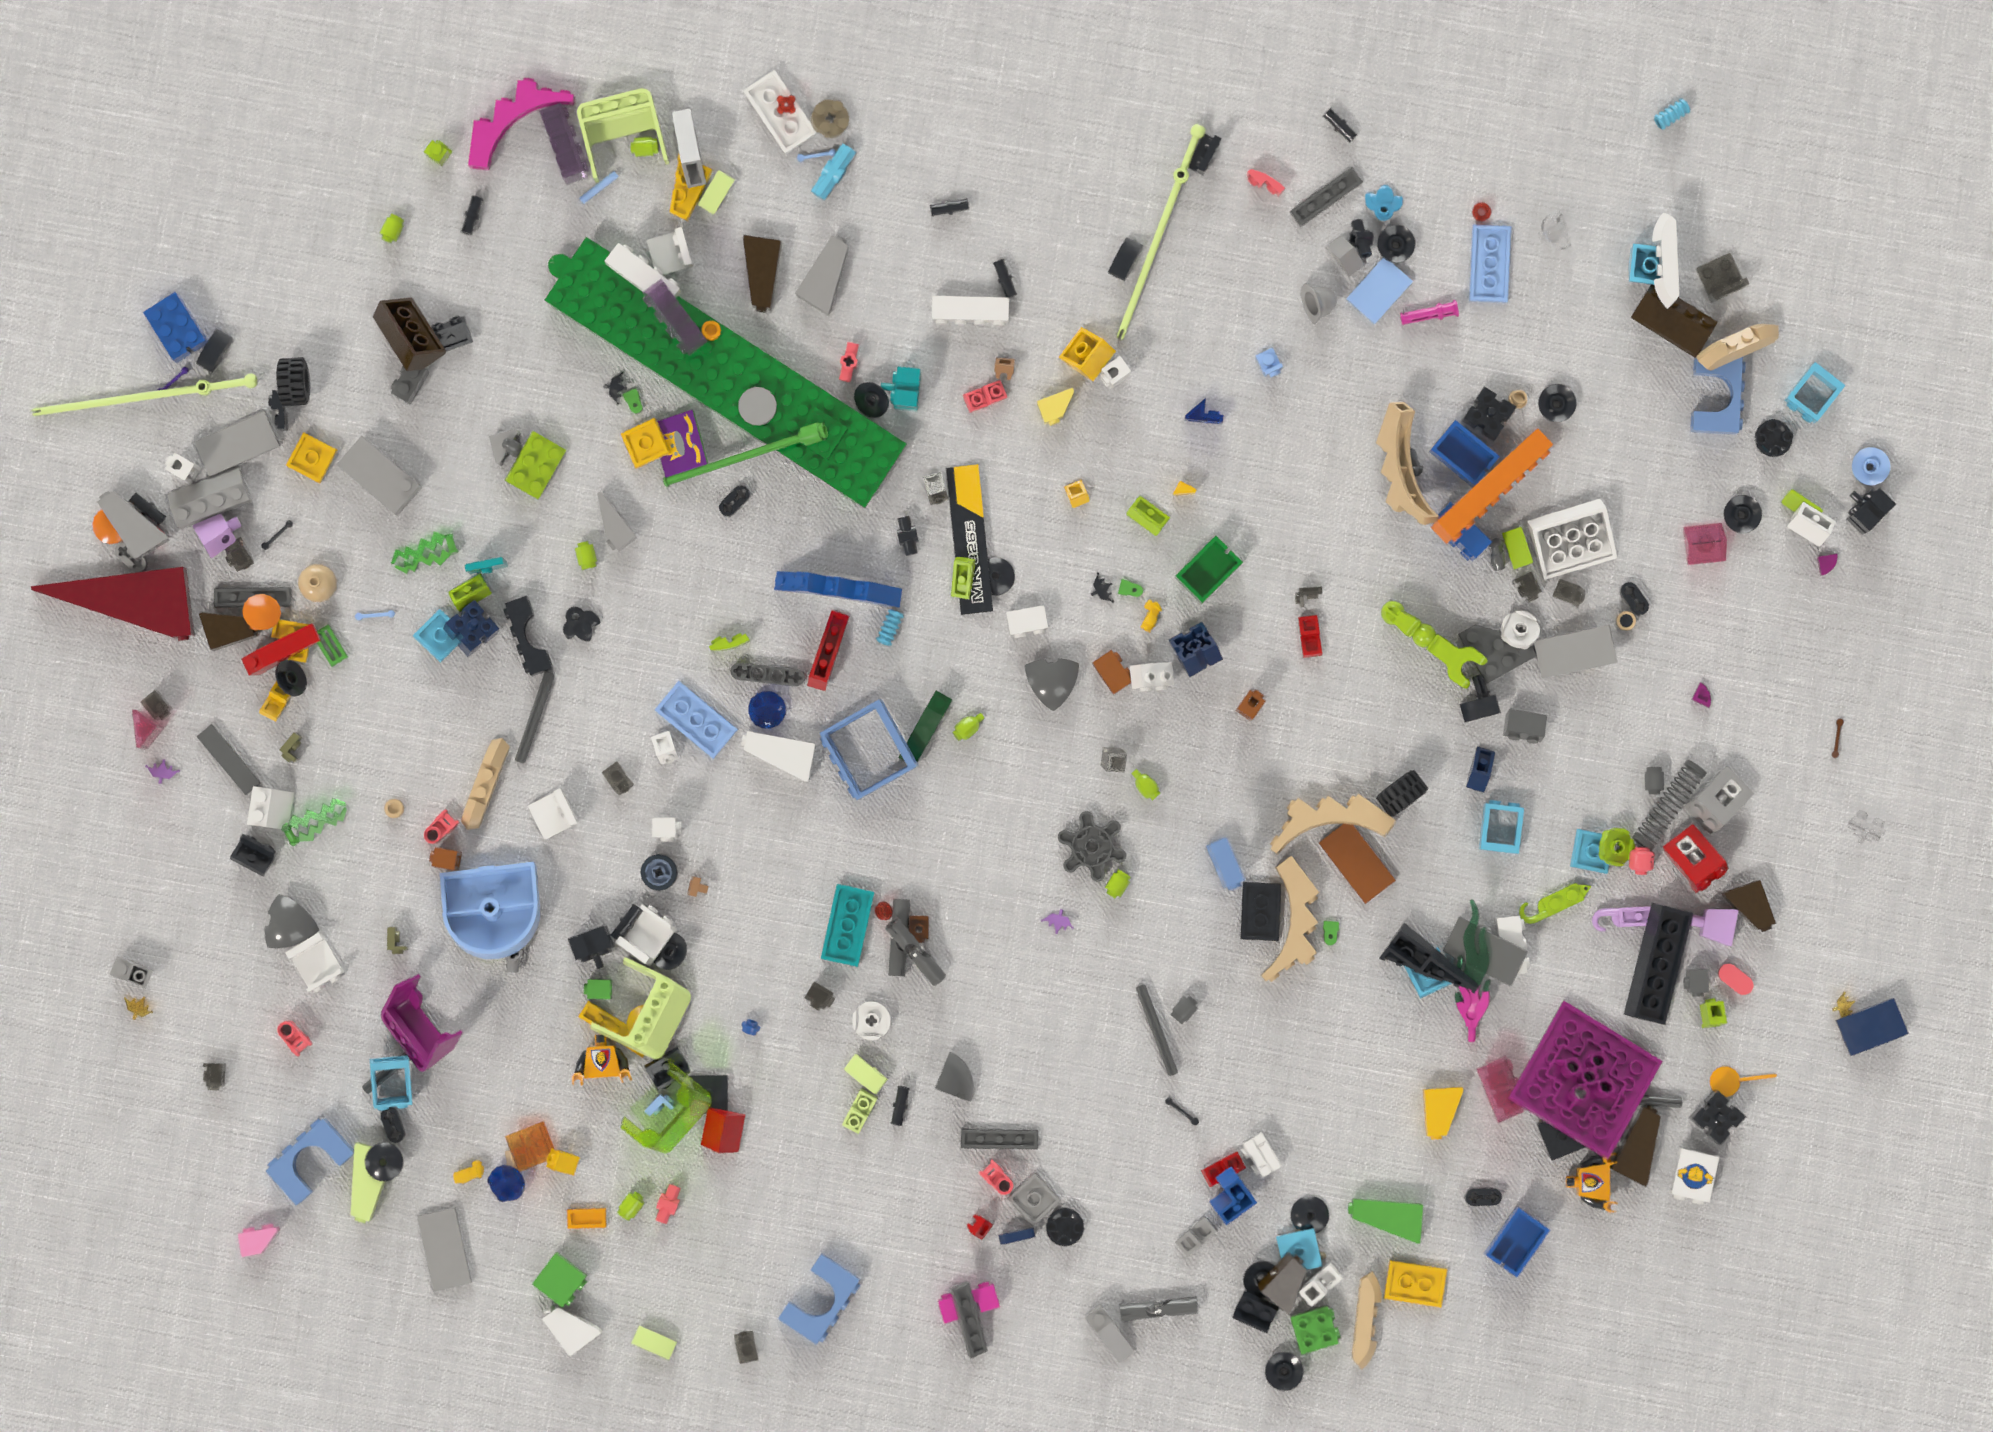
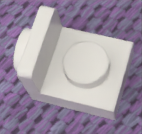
(665, 748)

